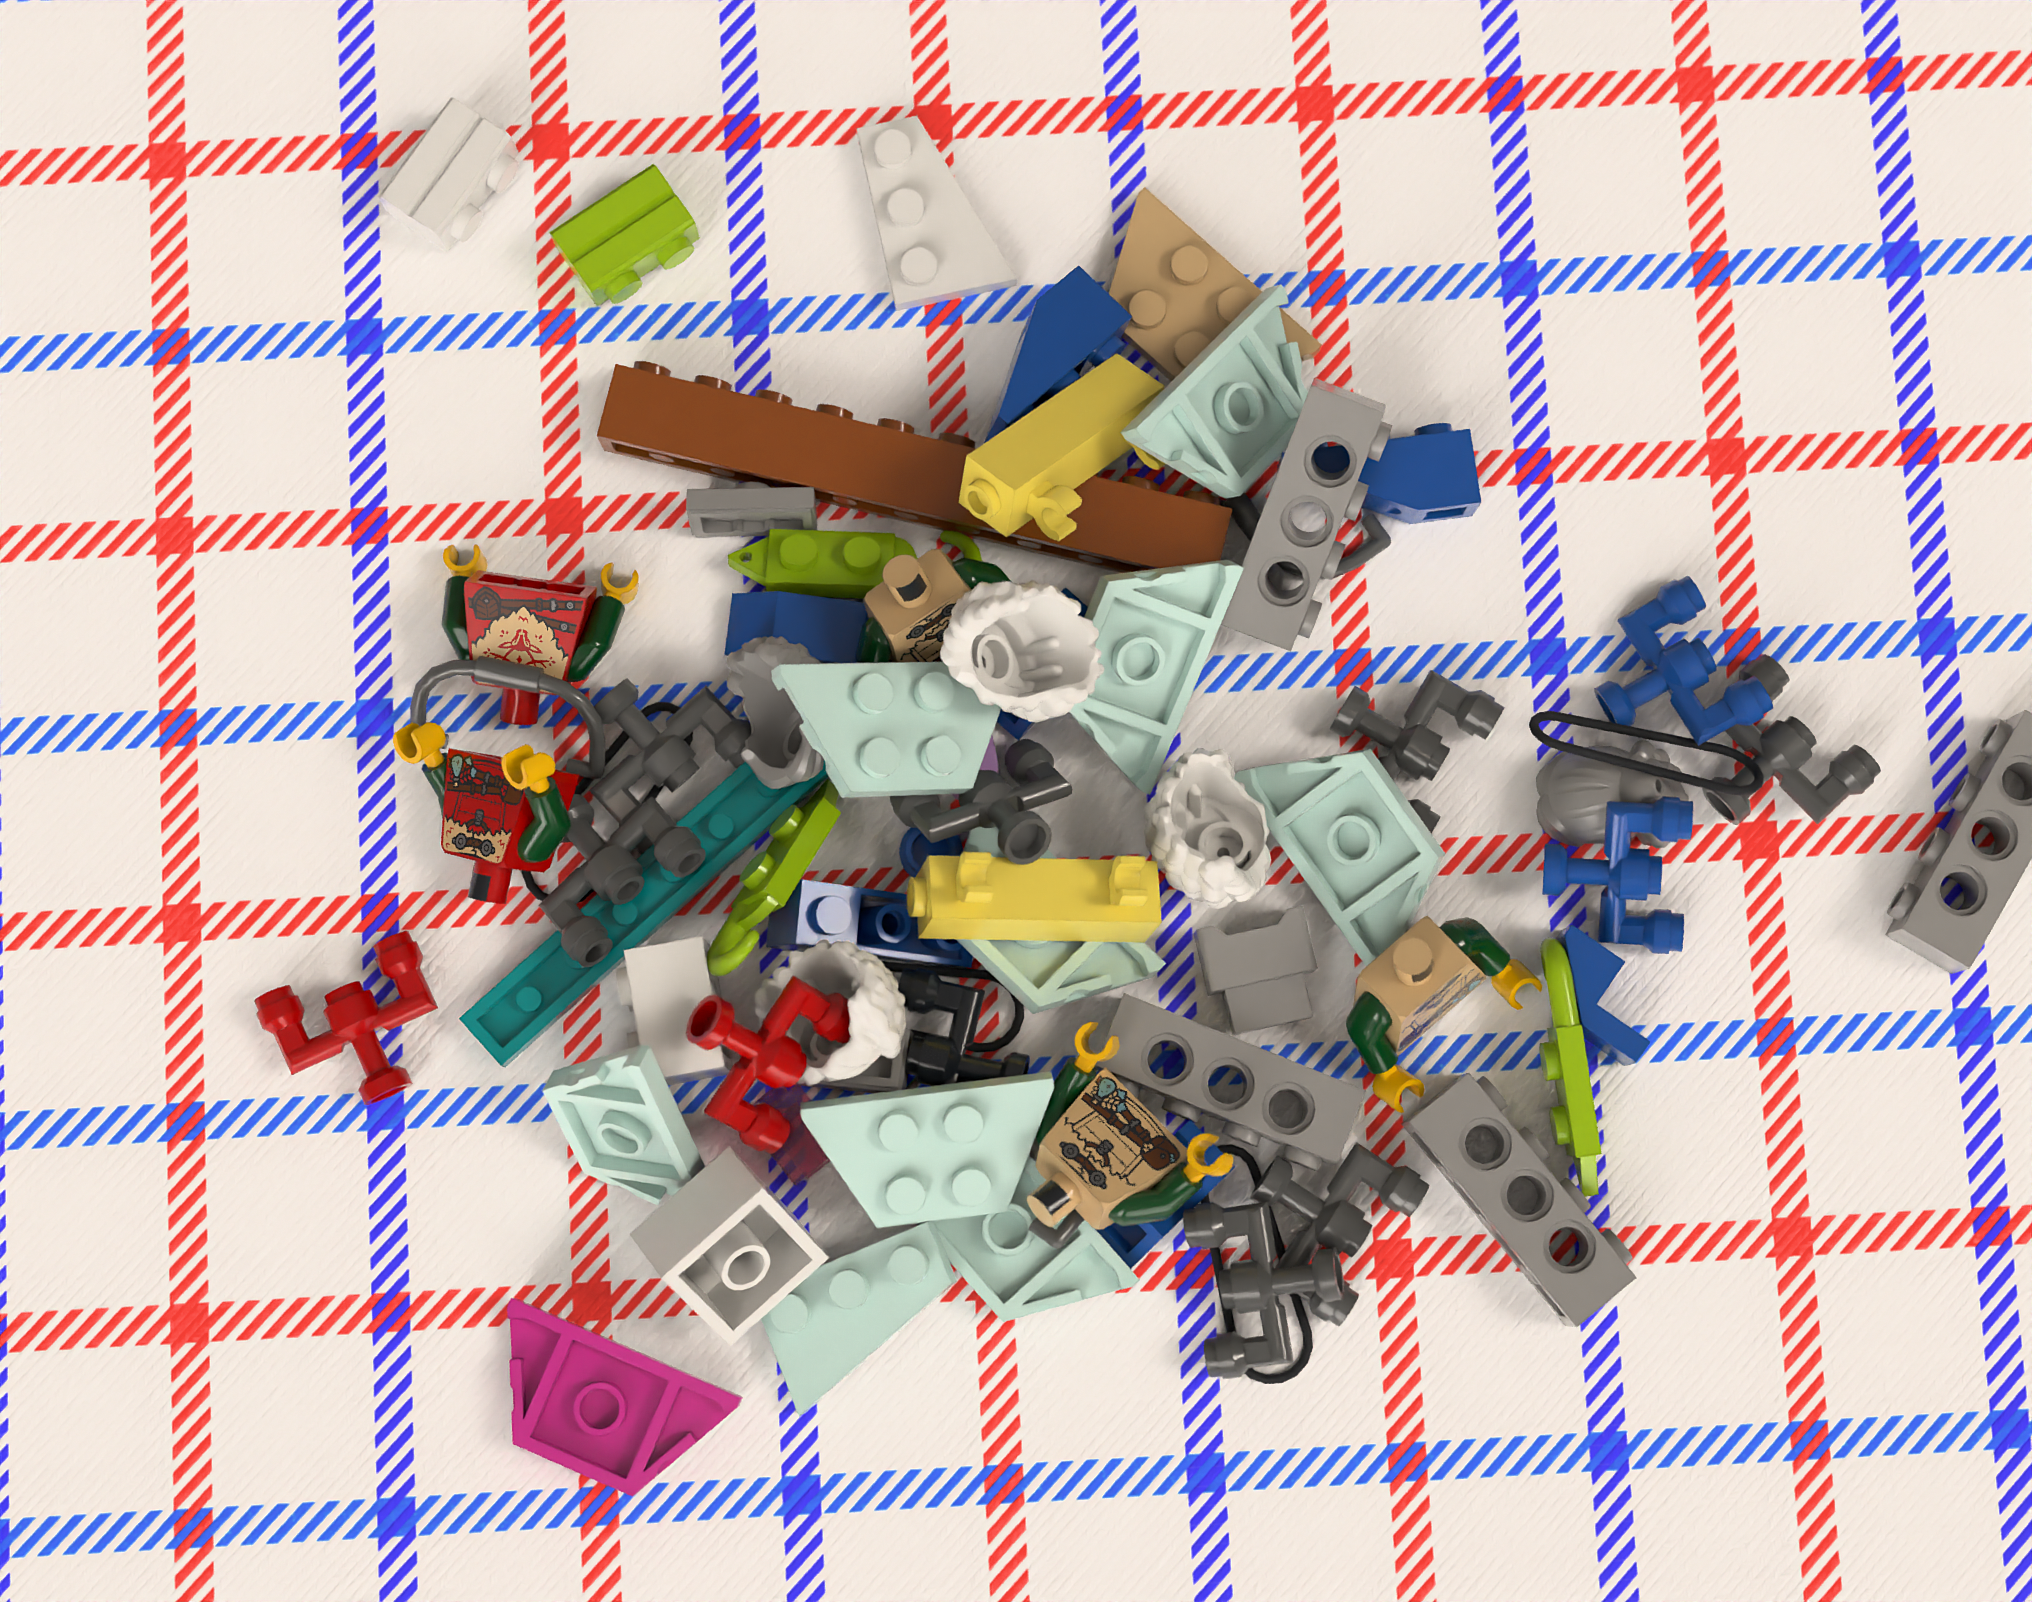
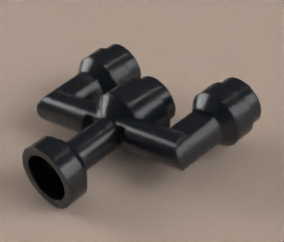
(942, 1058)

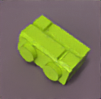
(627, 237)

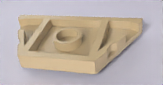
(1181, 290)

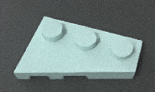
(853, 1309)

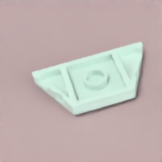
(1230, 405)
(1153, 648)
(891, 725)
(1350, 841)
(1056, 971)
(624, 1123)
(932, 1147)
(1019, 1270)

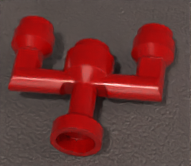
(354, 1019)
(764, 1055)

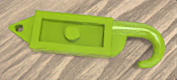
(829, 561)
(773, 876)
(1566, 1063)

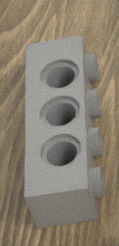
(1326, 416)
(1920, 915)
(1326, 1101)
(1569, 1290)

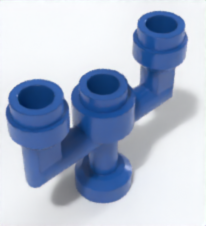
(1679, 670)
(1627, 873)

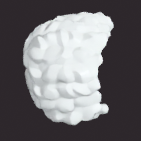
(1022, 648)
(1207, 830)
(873, 1006)

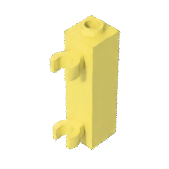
(1056, 448)
(1035, 901)

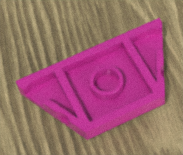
(603, 1402)

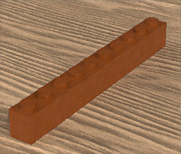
(887, 470)

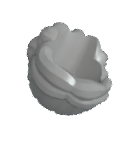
(777, 745)
(1578, 788)

